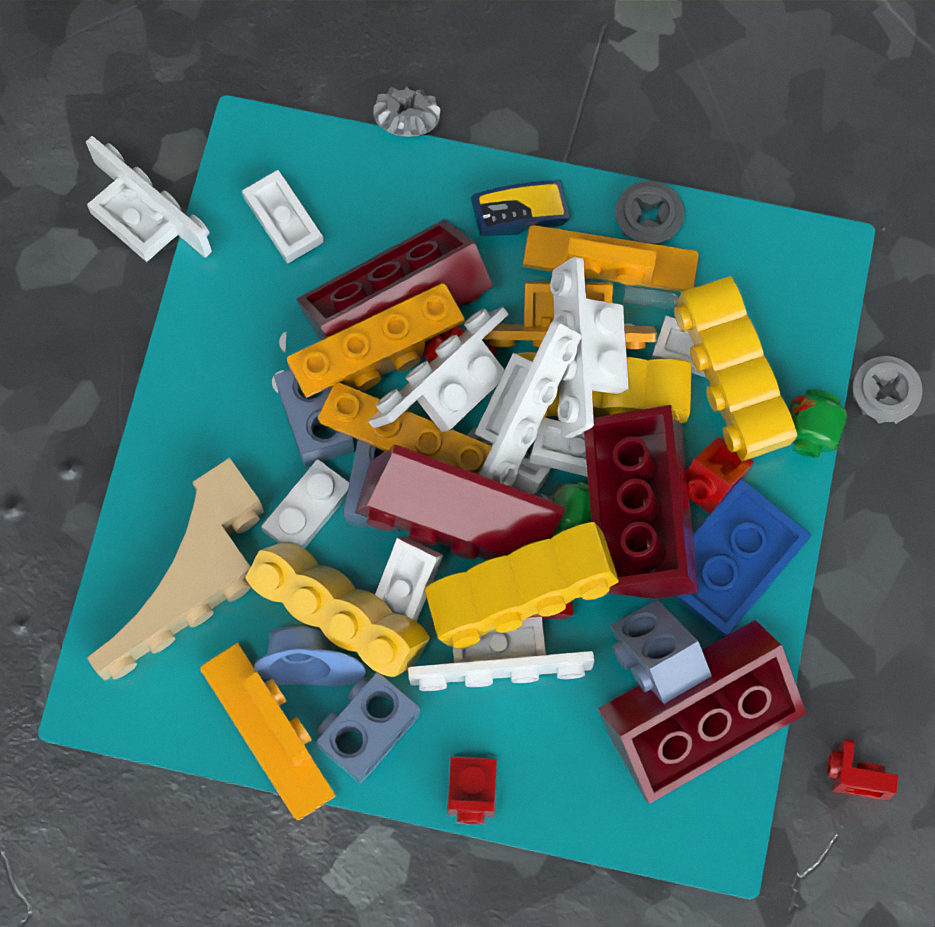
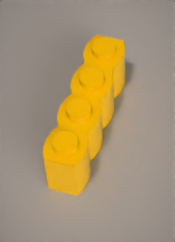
(736, 369)
(650, 386)
(525, 583)
(346, 615)

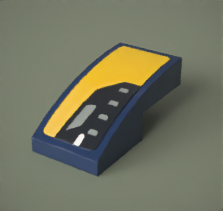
(518, 206)

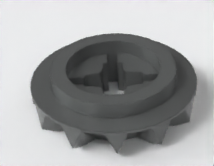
(650, 196)

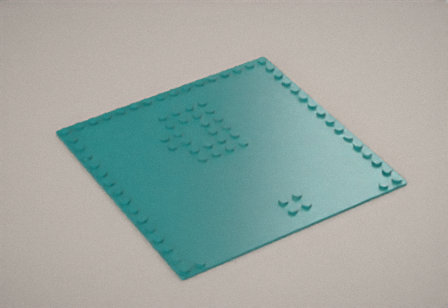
(213, 399)

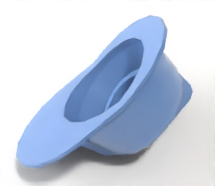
(306, 657)

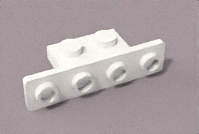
(138, 211)
(600, 354)
(452, 381)
(522, 401)
(503, 655)

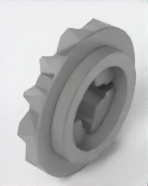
(417, 120)
(885, 371)

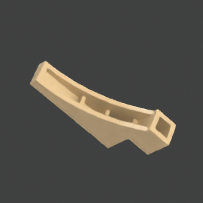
(200, 578)

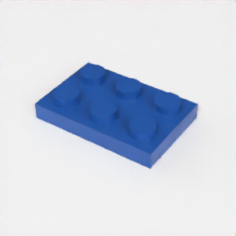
(740, 556)

